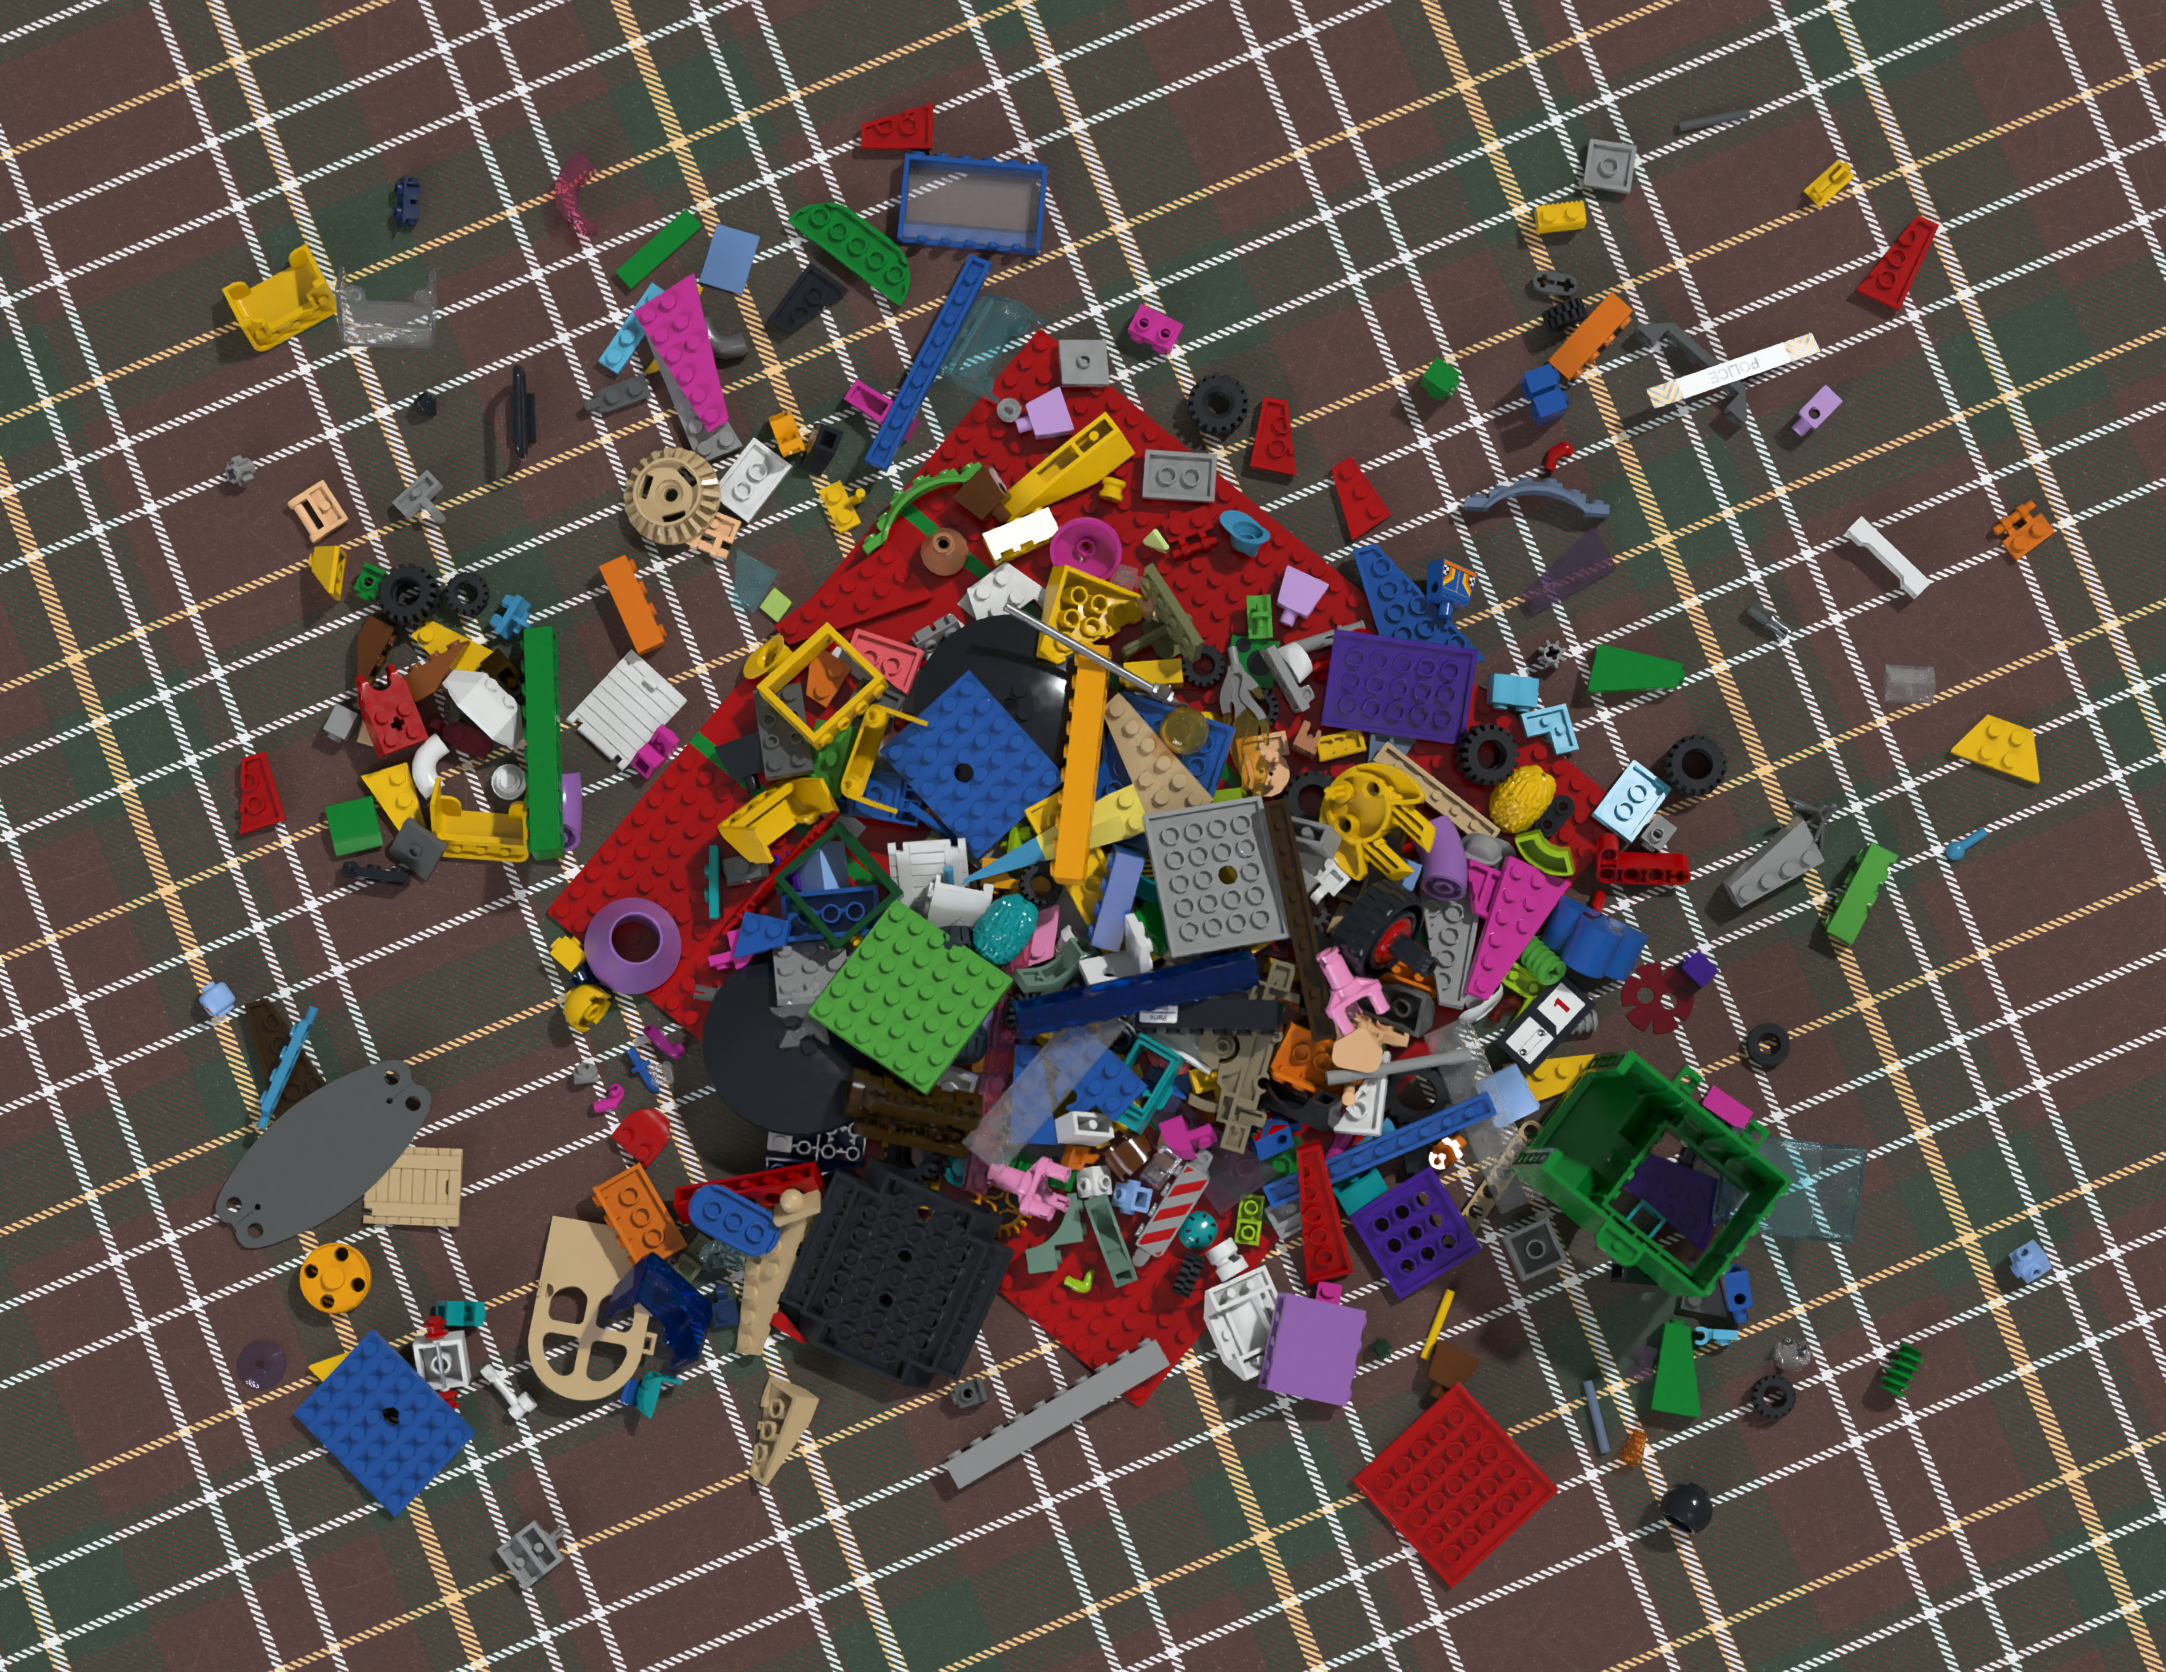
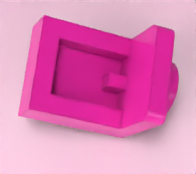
(1329, 1292)

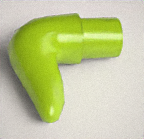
(1080, 1286)

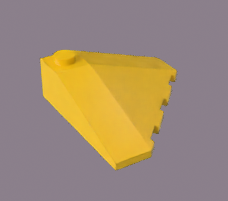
(1083, 610)

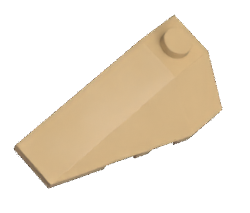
(784, 1419)

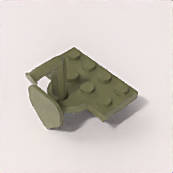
(1170, 630)

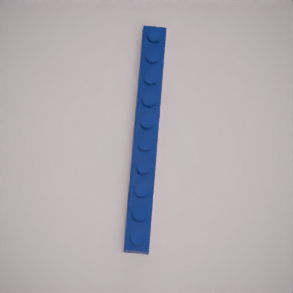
(928, 362)
(1389, 1145)

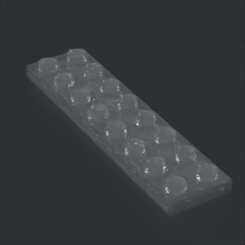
(1040, 1091)
(1495, 1139)

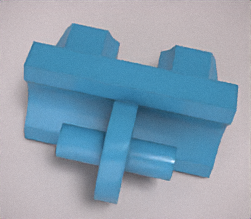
(513, 619)

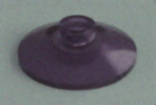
(274, 1362)

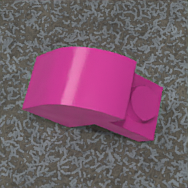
(655, 751)
(723, 960)
(1185, 1142)

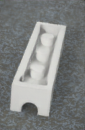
(1910, 577)

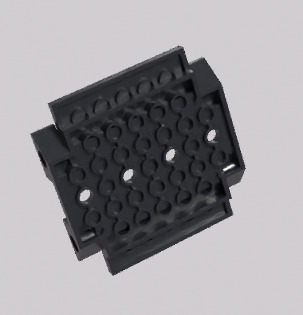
(935, 1296)

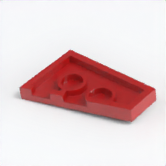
(901, 131)
(1273, 441)
(1359, 500)

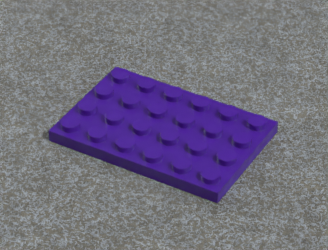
(1398, 686)

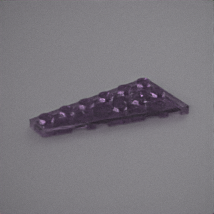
(1231, 1173)

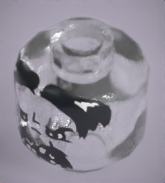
(1791, 1354)

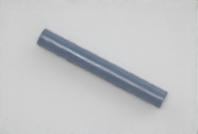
(1596, 1416)

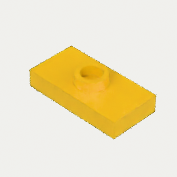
(1340, 745)

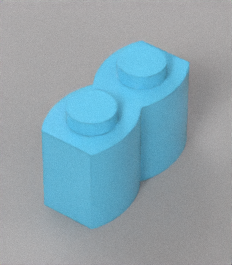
(1513, 692)

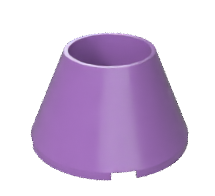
(624, 975)

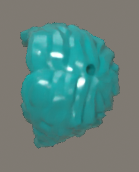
(1005, 929)

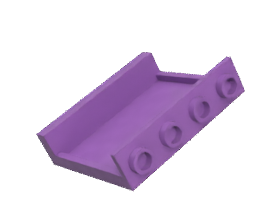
(1312, 1349)

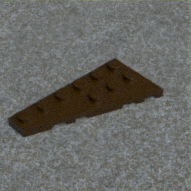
(270, 1037)

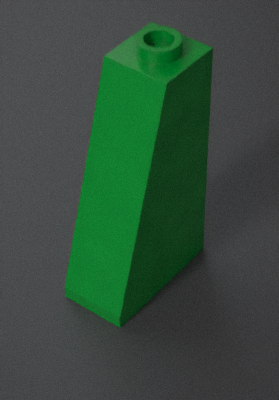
(1628, 671)
(1675, 1376)

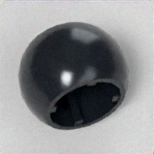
(1687, 1507)

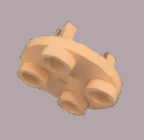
(1280, 773)

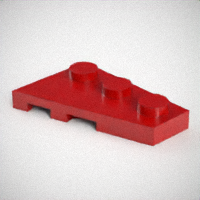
(260, 796)

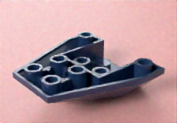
(831, 1150)

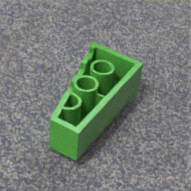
(1859, 893)

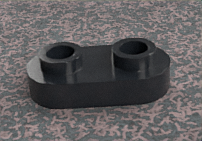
(1555, 815)

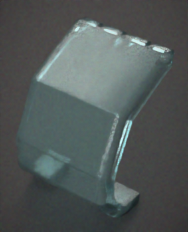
(1821, 1194)

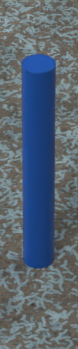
(931, 822)

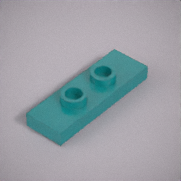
(713, 893)

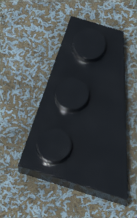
(806, 298)

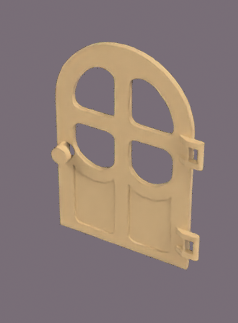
(592, 1260)

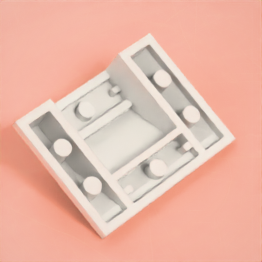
(1240, 1320)

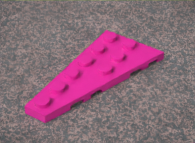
(683, 341)
(1515, 914)

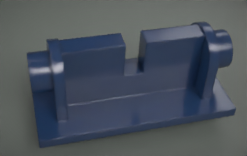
(405, 192)

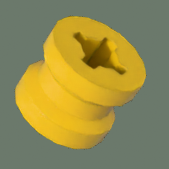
(1112, 489)

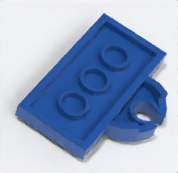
(1109, 1087)

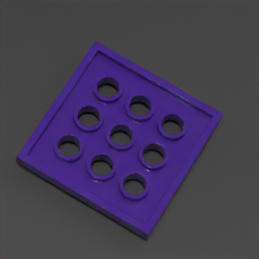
(1452, 1223)

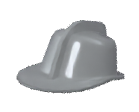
(1487, 849)

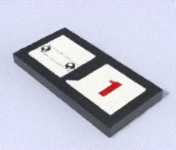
(1545, 1024)

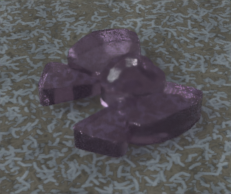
(1646, 1363)

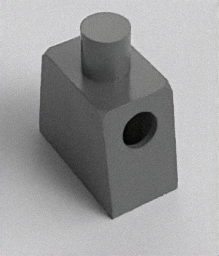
(740, 871)

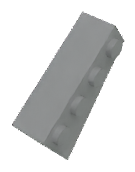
(1774, 864)

